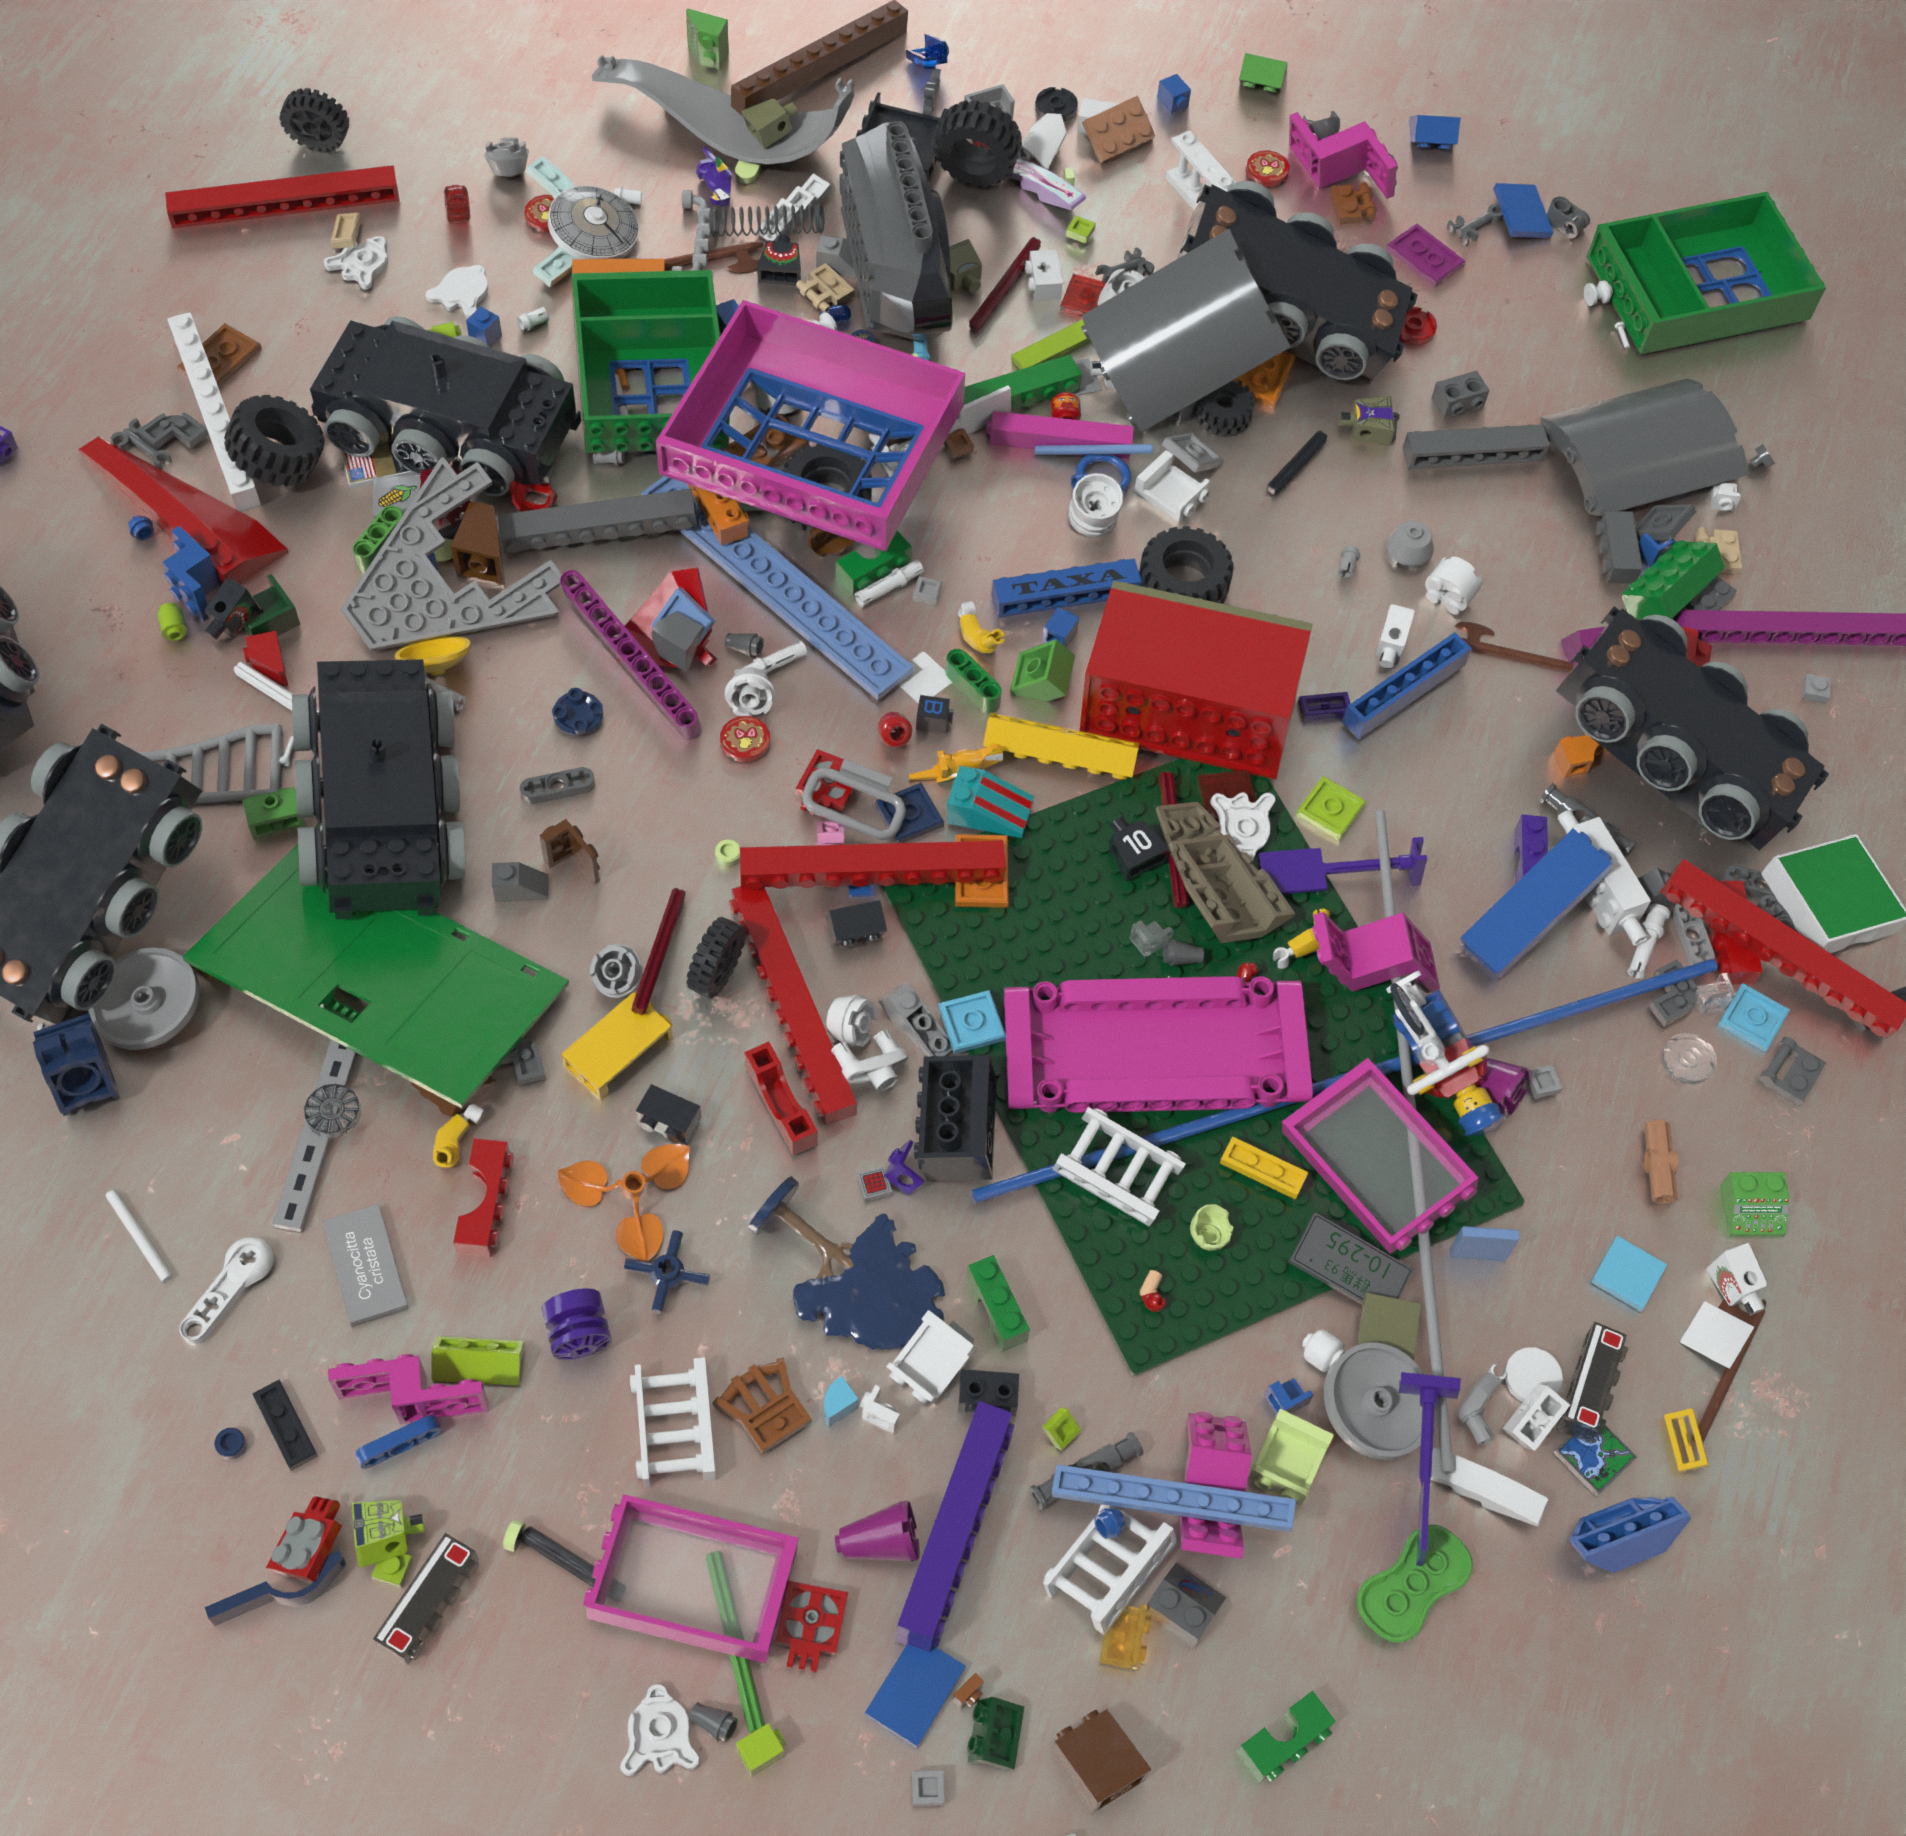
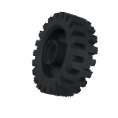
(314, 120)
(716, 957)

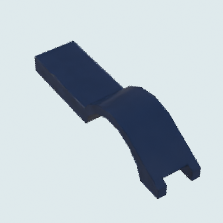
(264, 1593)

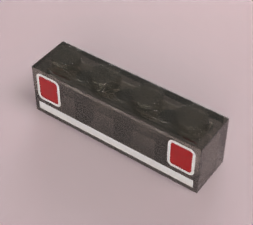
(1592, 1382)
(426, 1599)

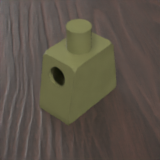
(769, 121)

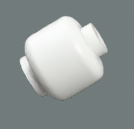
(1322, 1349)

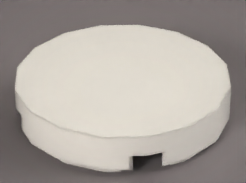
(1529, 1368)

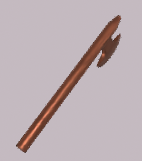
(744, 263)
(1473, 641)
(1729, 1374)

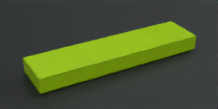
(1051, 346)

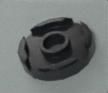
(1056, 102)

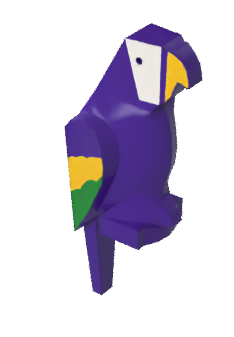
(716, 178)

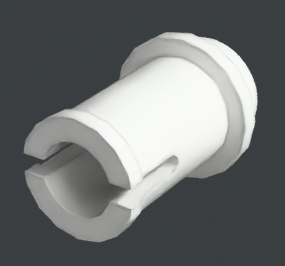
(629, 196)
(532, 319)

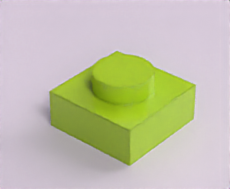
(1080, 229)
(1061, 1428)
(393, 1570)

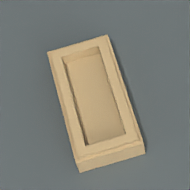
(345, 230)

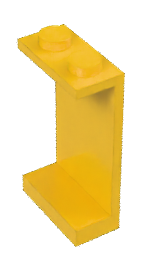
(614, 1045)

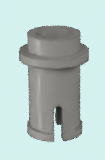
(609, 457)
(1349, 558)

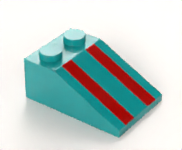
(988, 803)

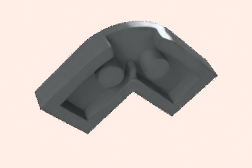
(164, 428)
(1678, 1000)
(526, 1062)

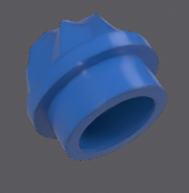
(141, 527)
(1109, 1522)

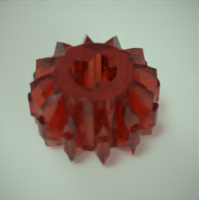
(457, 204)

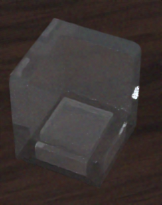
(1149, 937)
(1715, 996)

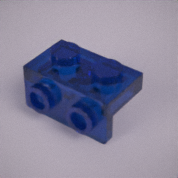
(932, 54)

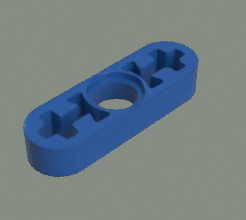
(398, 1441)

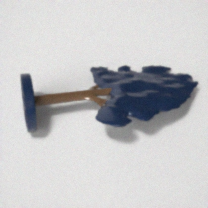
(877, 1294)

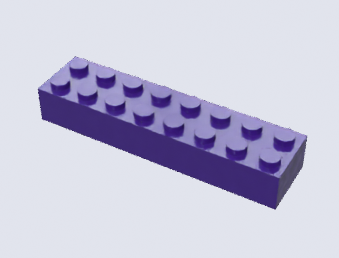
(954, 1526)

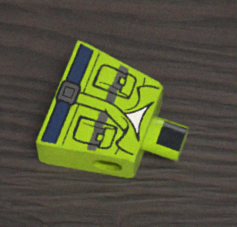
(382, 1530)

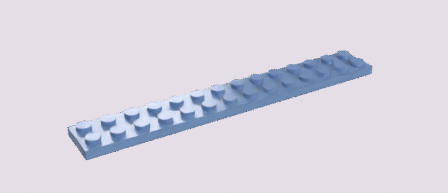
(799, 603)

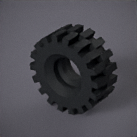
(1226, 419)

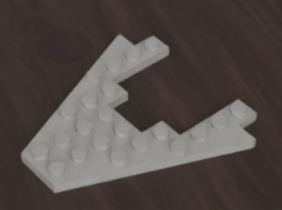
(407, 599)

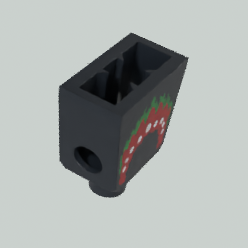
(780, 262)
(229, 610)

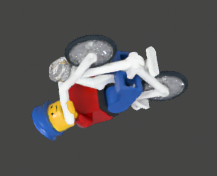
(1445, 1055)

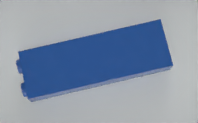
(1537, 902)

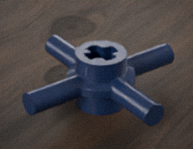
(665, 1281)

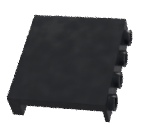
(920, 126)

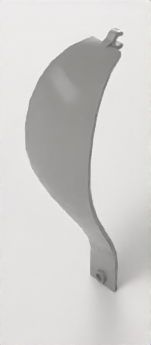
(712, 118)

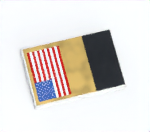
(380, 463)

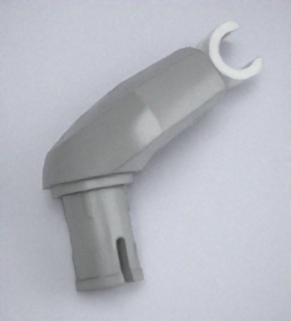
(1474, 1404)

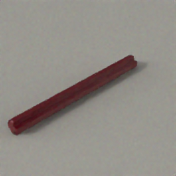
(1003, 285)
(1168, 797)
(658, 951)

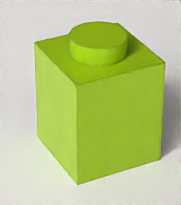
(761, 1749)

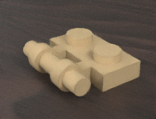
(832, 286)
(1728, 546)

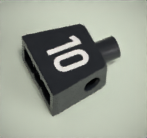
(1136, 848)

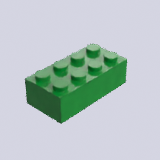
(1673, 579)

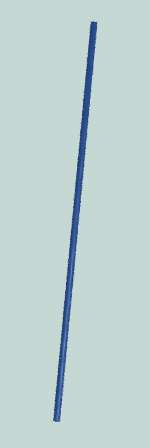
(1386, 1067)

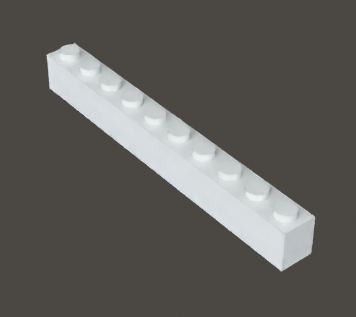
(211, 407)

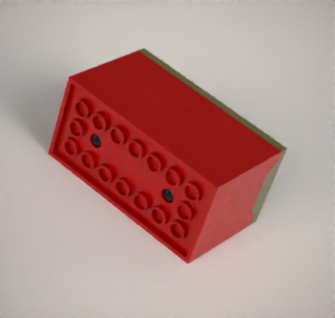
(1194, 678)

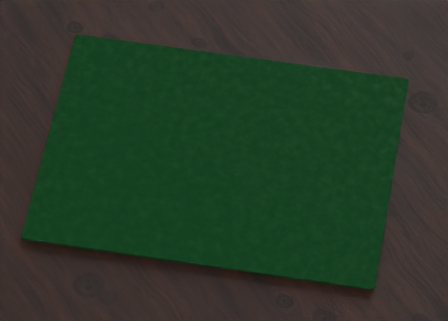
(1074, 922)

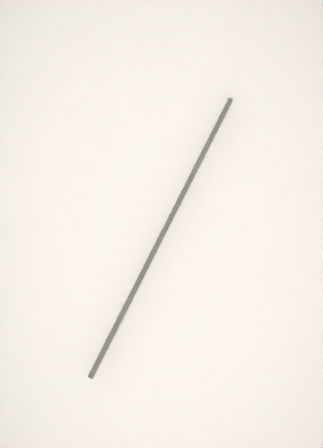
(1424, 1239)

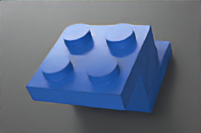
(190, 573)

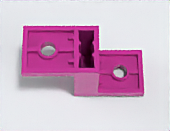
(1343, 155)
(1375, 951)
(1219, 1459)

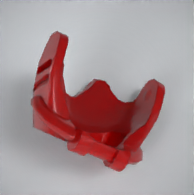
(520, 491)

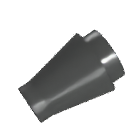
(747, 644)
(1181, 953)
(716, 1722)

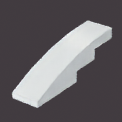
(811, 193)
(1491, 1489)

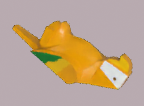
(948, 764)

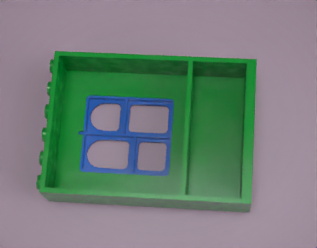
(1661, 302)
(643, 324)

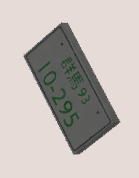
(1348, 1262)

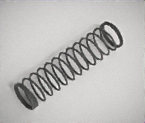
(819, 220)

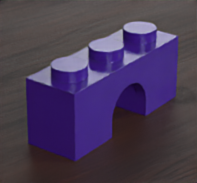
(1531, 842)

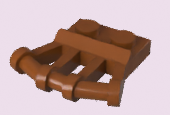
(774, 1420)

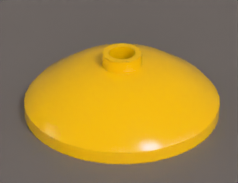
(437, 653)

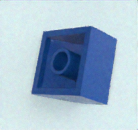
(1434, 130)

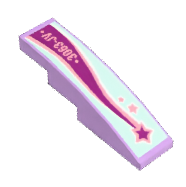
(1050, 187)

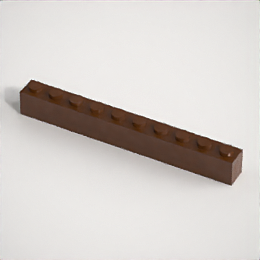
(820, 57)

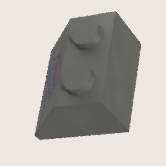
(1184, 1605)

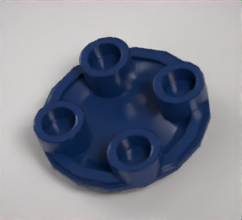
(577, 712)

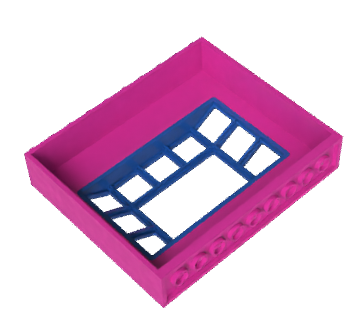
(830, 378)

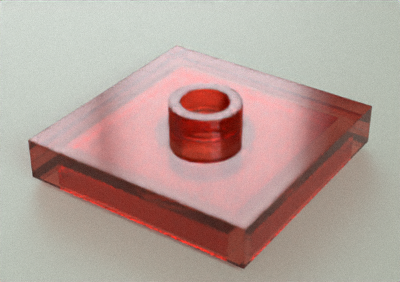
(1081, 295)
(1224, 783)

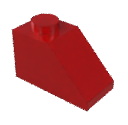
(266, 656)

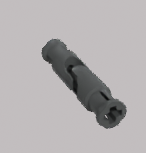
(1562, 803)
(1108, 1457)

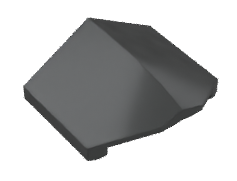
(677, 639)

